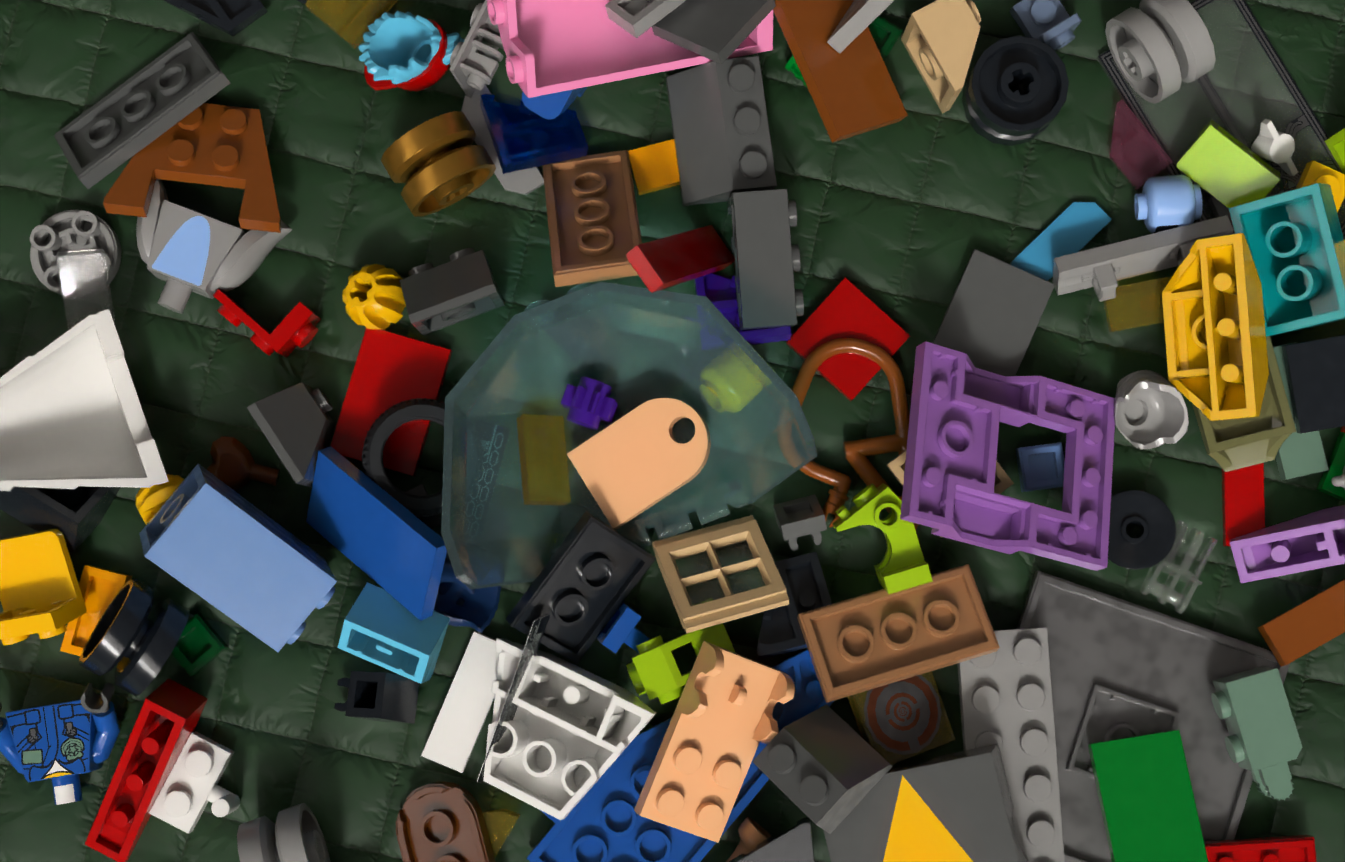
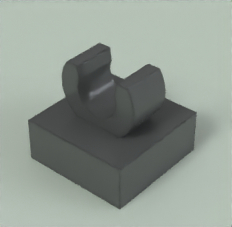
(800, 518)

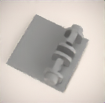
(474, 59)

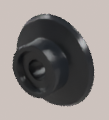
(1156, 527)

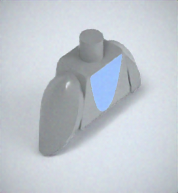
(197, 250)

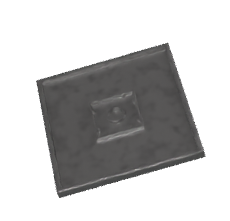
(1134, 675)

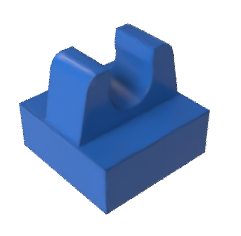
(622, 630)

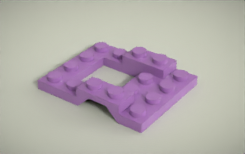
(955, 456)

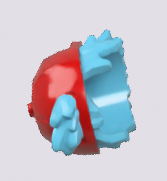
(406, 52)

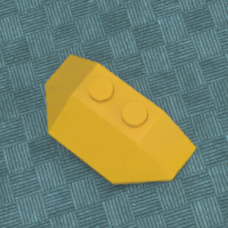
(1217, 329)

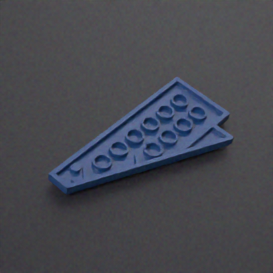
(608, 828)

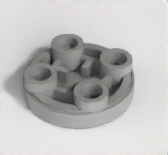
(71, 232)

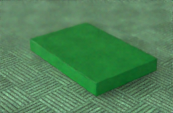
(1147, 799)

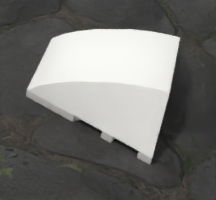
(562, 732)

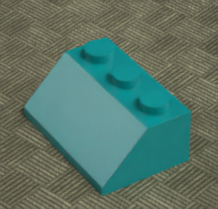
(1297, 256)

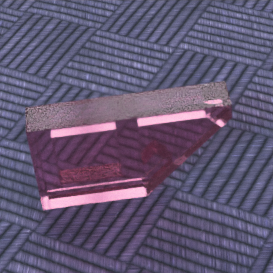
(1134, 148)

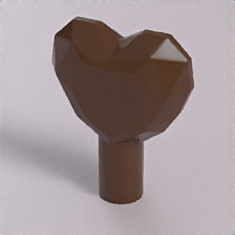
(236, 465)

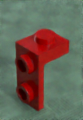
(295, 329)

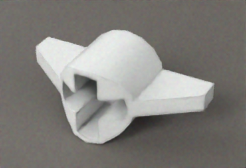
(1275, 147)

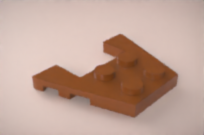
(208, 148)

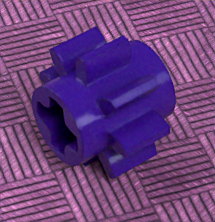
(589, 403)

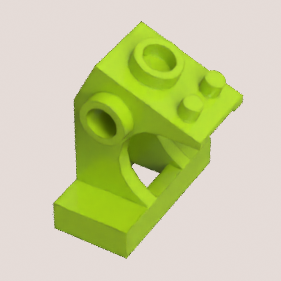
(903, 561)
(656, 670)

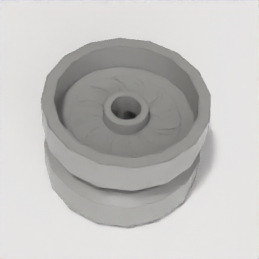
(1160, 47)
(292, 838)

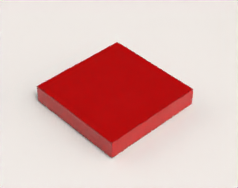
(849, 315)

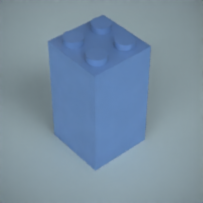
(238, 559)

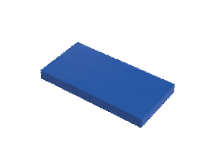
(376, 533)

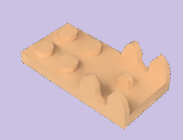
(712, 741)

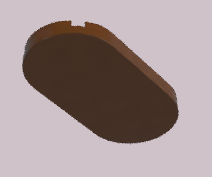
(441, 826)

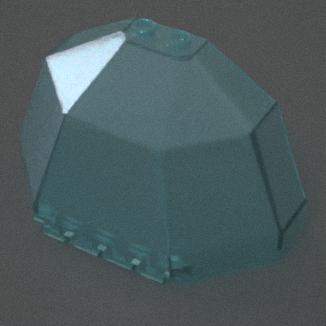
(645, 351)

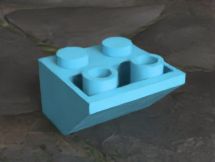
(392, 636)

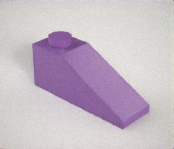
(1292, 546)

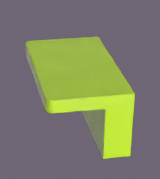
(1227, 167)

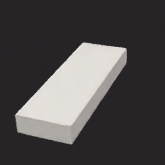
(465, 706)

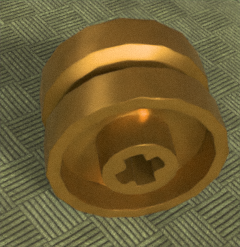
(438, 163)

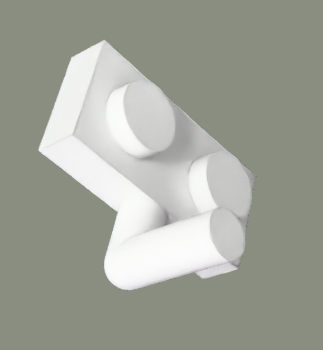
(194, 784)

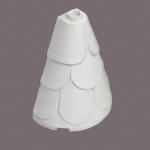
(76, 416)

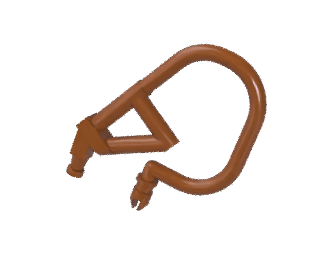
(857, 450)

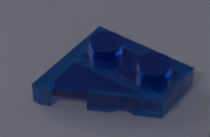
(529, 140)

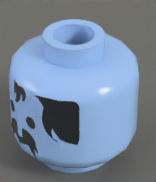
(1168, 203)

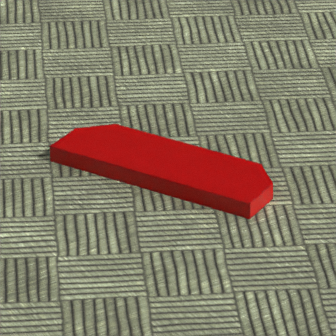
(1243, 501)

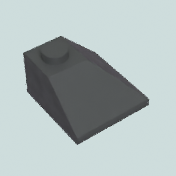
(296, 427)

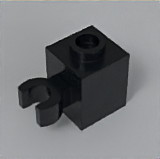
(380, 697)

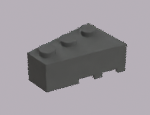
(765, 259)

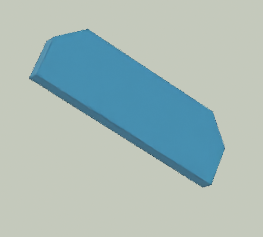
(1062, 237)

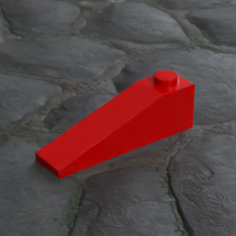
(146, 762)

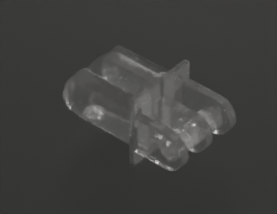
(1182, 563)

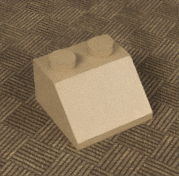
(942, 46)

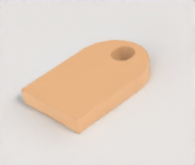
(639, 460)

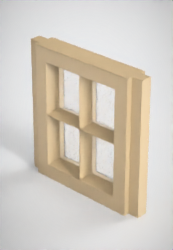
(720, 573)

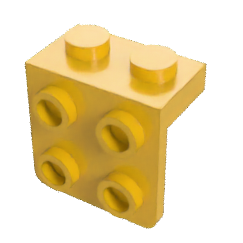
(37, 586)

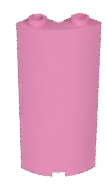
(576, 45)

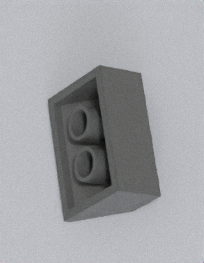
(720, 130)

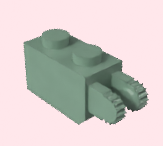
(1259, 727)

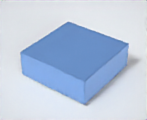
(1041, 466)

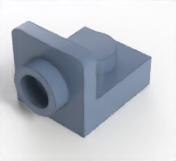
(1046, 21)

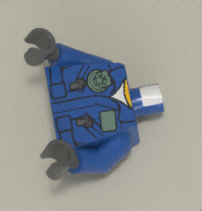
(61, 740)

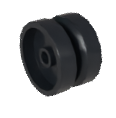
(1039, 84)
(134, 637)

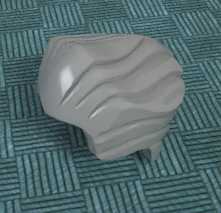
(1149, 410)

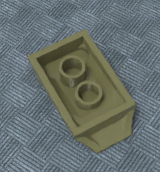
(1254, 439)

